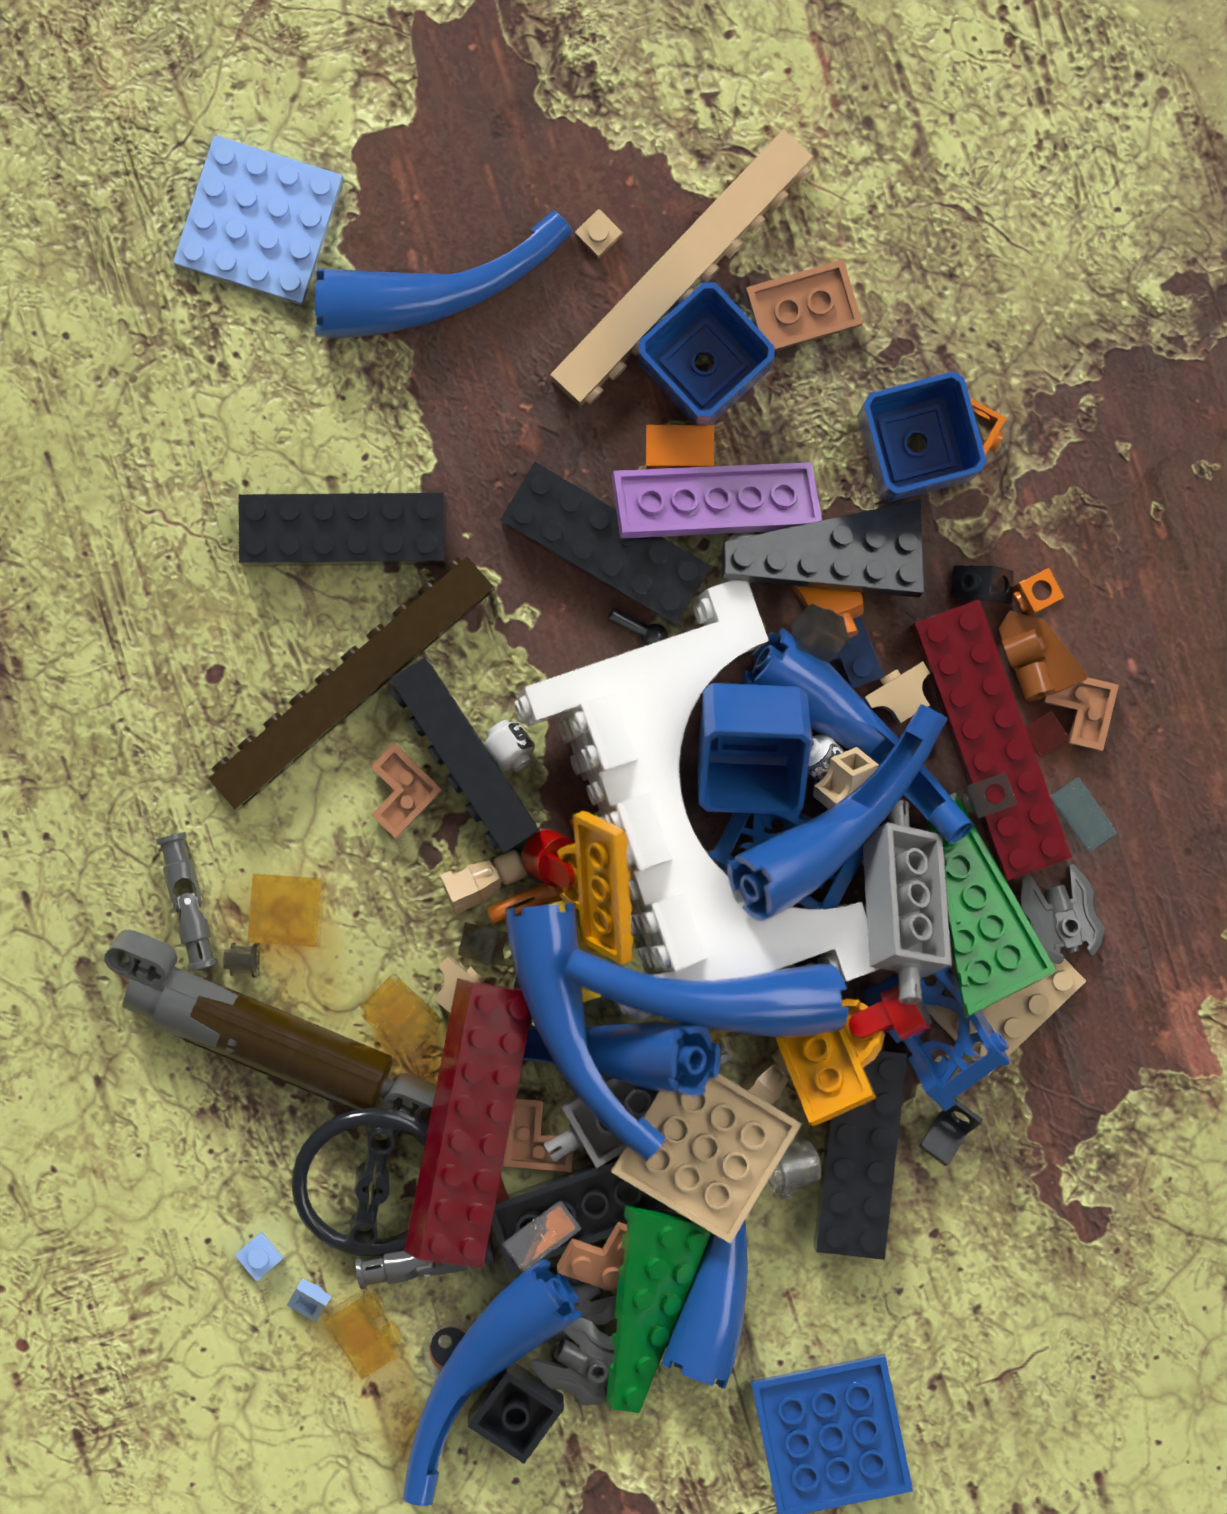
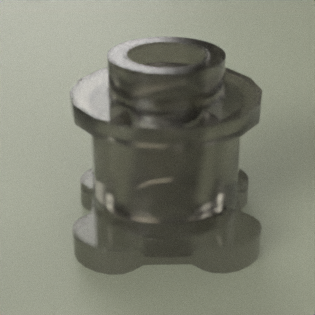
(242, 959)

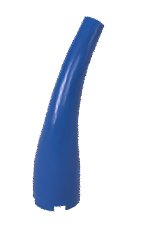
(384, 302)
(850, 722)
(804, 857)
(540, 951)
(762, 1004)
(646, 1054)
(712, 1314)
(509, 1328)

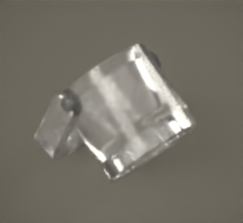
(795, 1169)

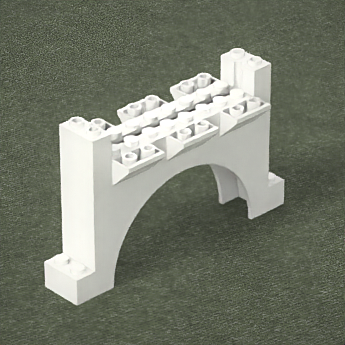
(627, 739)

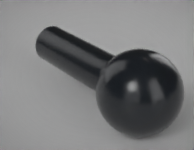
(650, 633)

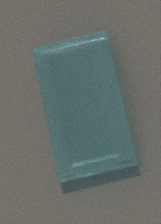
(1083, 814)

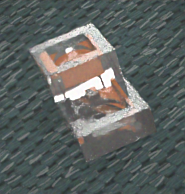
(541, 1236)

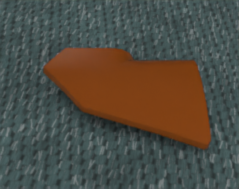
(1038, 657)

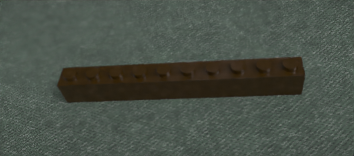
(351, 683)

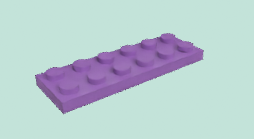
(715, 499)

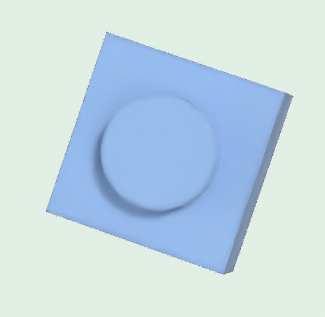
(259, 1256)
(309, 1300)

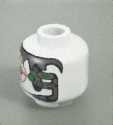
(509, 745)
(821, 751)

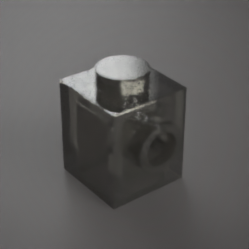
(820, 632)

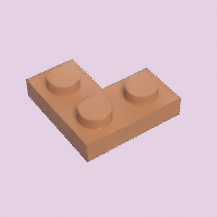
(1093, 707)
(412, 791)
(526, 1143)
(594, 1264)

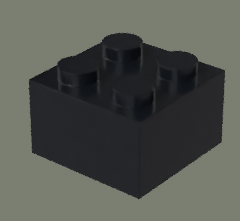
(515, 1411)

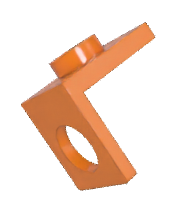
(994, 436)
(1025, 599)

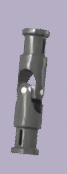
(192, 925)
(401, 1267)

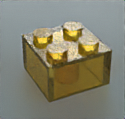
(286, 910)
(400, 1014)
(365, 1332)

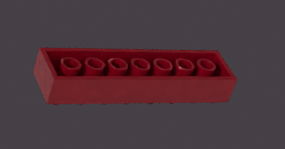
(991, 737)
(469, 1124)

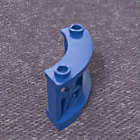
(736, 827)
(936, 1076)

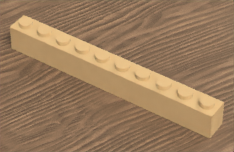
(683, 267)

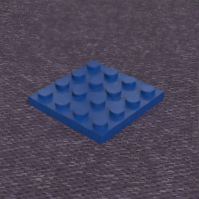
(832, 1436)

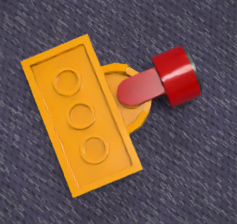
(592, 877)
(830, 1065)

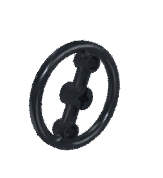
(378, 1122)

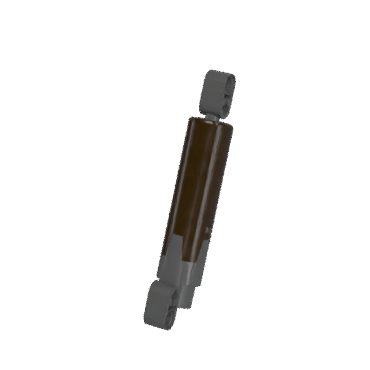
(260, 1033)

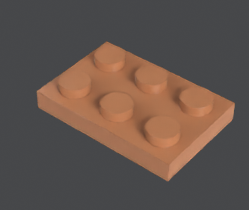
(805, 305)

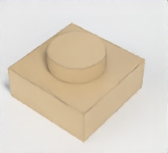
(598, 233)

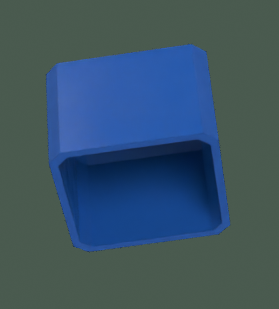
(711, 326)
(938, 412)
(753, 748)

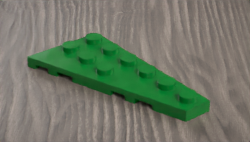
(988, 931)
(651, 1290)

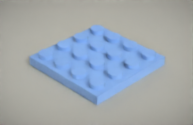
(258, 220)

